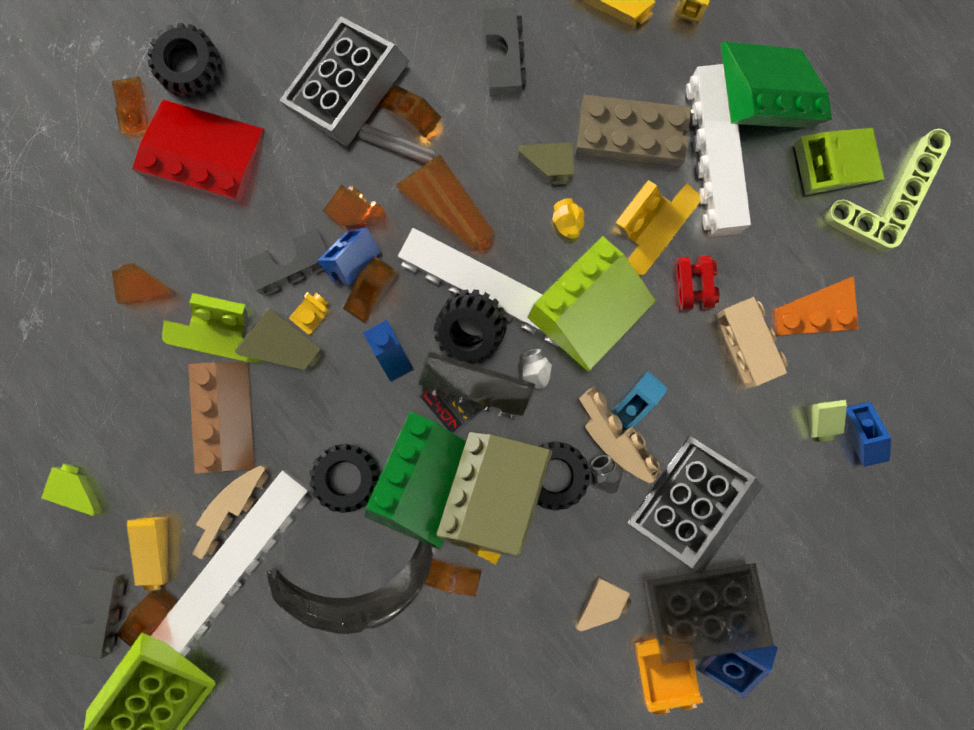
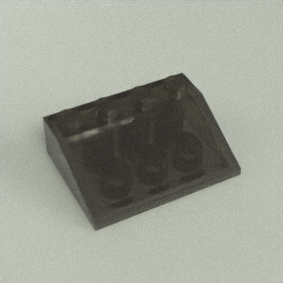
(708, 613)

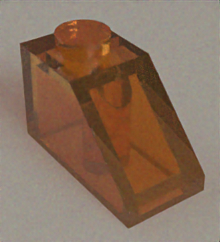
(411, 111)
(137, 285)
(369, 289)
(144, 617)

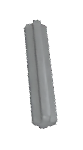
(396, 144)

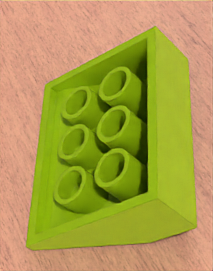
(592, 304)
(149, 690)

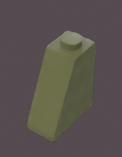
(278, 343)

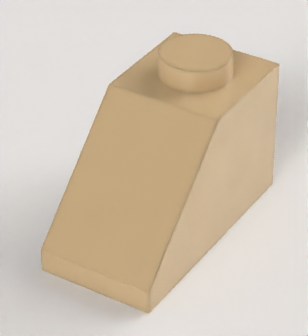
(603, 605)

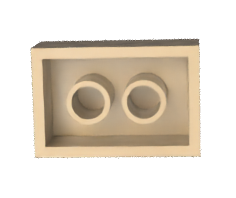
(751, 342)

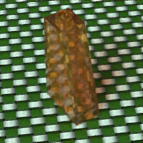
(446, 202)

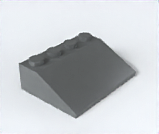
(344, 80)
(696, 504)

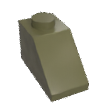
(551, 161)

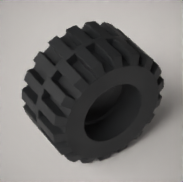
(173, 42)
(456, 340)
(321, 478)
(579, 479)

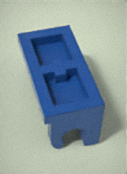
(349, 255)

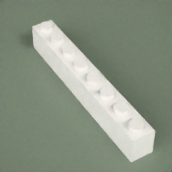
(463, 272)
(232, 562)

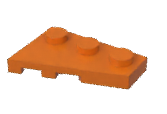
(820, 312)

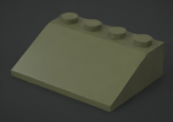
(494, 494)

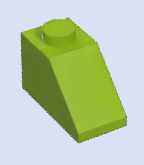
(71, 490)

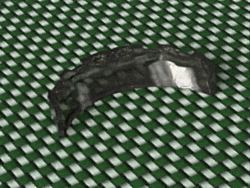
(357, 612)

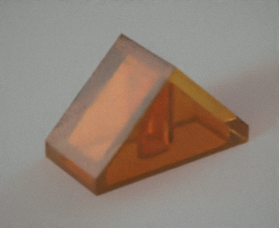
(453, 577)

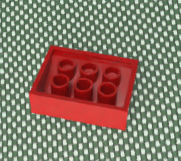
(199, 151)

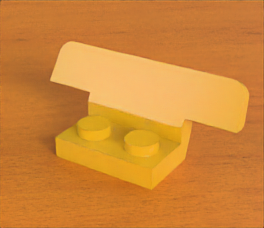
(654, 221)

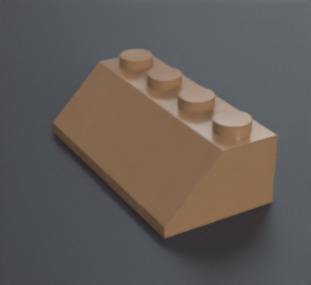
(221, 416)

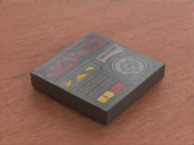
(449, 413)

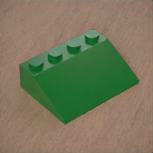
(773, 86)
(417, 480)

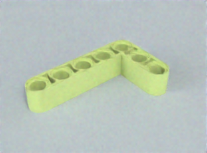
(900, 199)

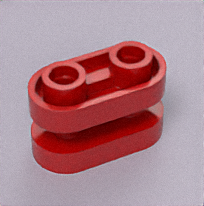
(706, 270)

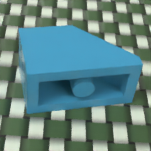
(639, 400)

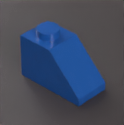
(388, 350)
(868, 434)

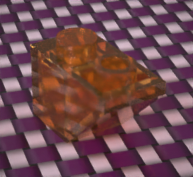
(352, 211)

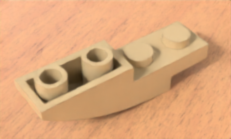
(622, 446)
(233, 499)

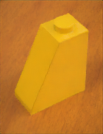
(625, 10)
(149, 551)

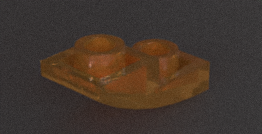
(130, 105)

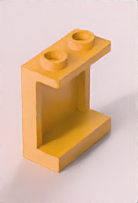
(666, 684)

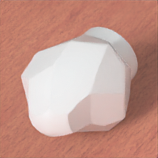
(535, 368)

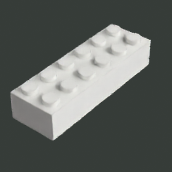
(719, 154)

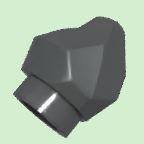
(606, 474)

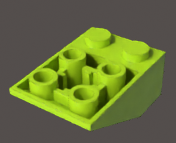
(838, 160)

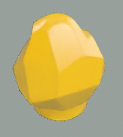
(568, 218)

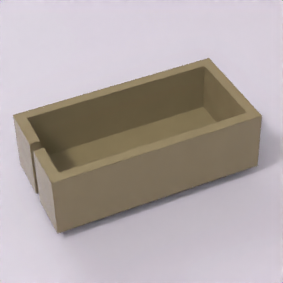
(633, 130)

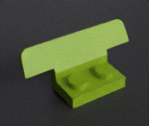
(213, 329)

